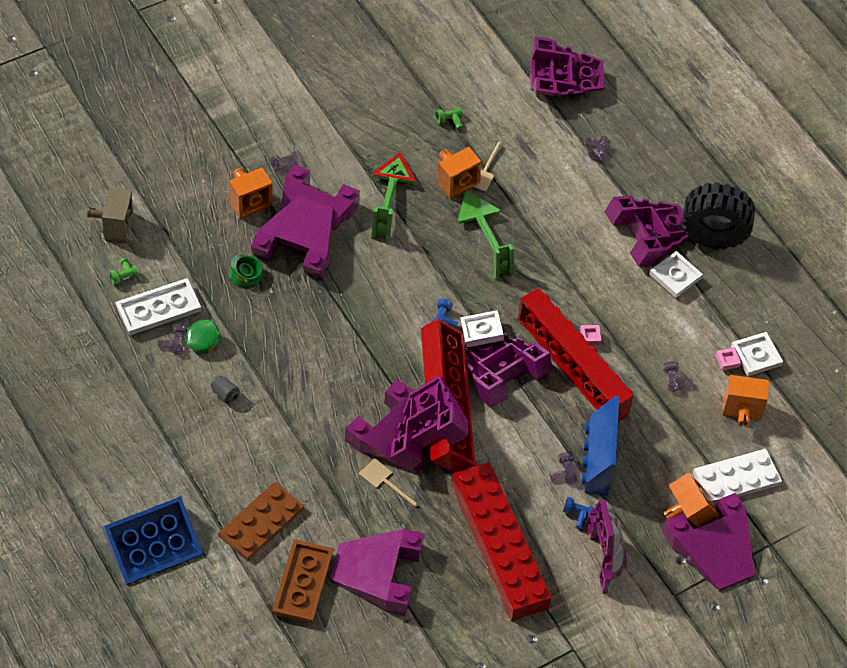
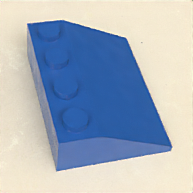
(600, 448)
(152, 540)

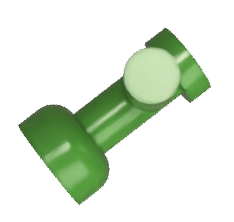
(456, 114)
(128, 272)

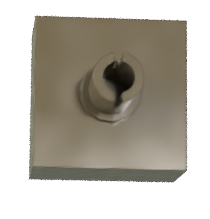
(116, 214)

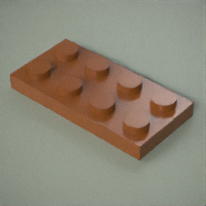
(261, 521)
(303, 581)

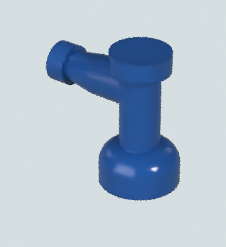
(445, 306)
(583, 511)

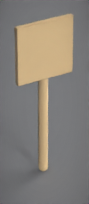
(486, 177)
(377, 473)

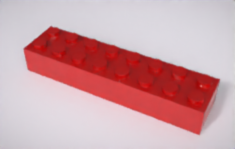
(572, 353)
(446, 357)
(501, 541)

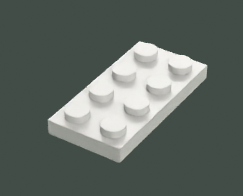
(158, 306)
(738, 475)

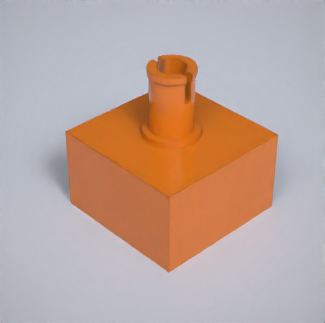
(458, 171)
(250, 191)
(745, 398)
(691, 501)

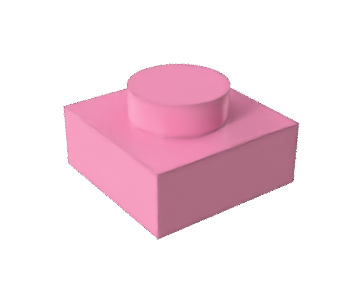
(591, 334)
(728, 359)

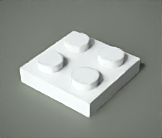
(676, 274)
(482, 328)
(757, 354)

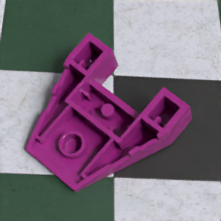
(343, 204)
(302, 226)
(654, 226)
(501, 361)
(429, 415)
(378, 439)
(718, 548)
(370, 564)

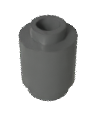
(225, 389)

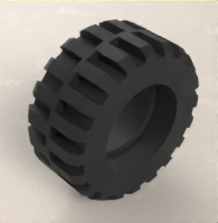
(718, 215)

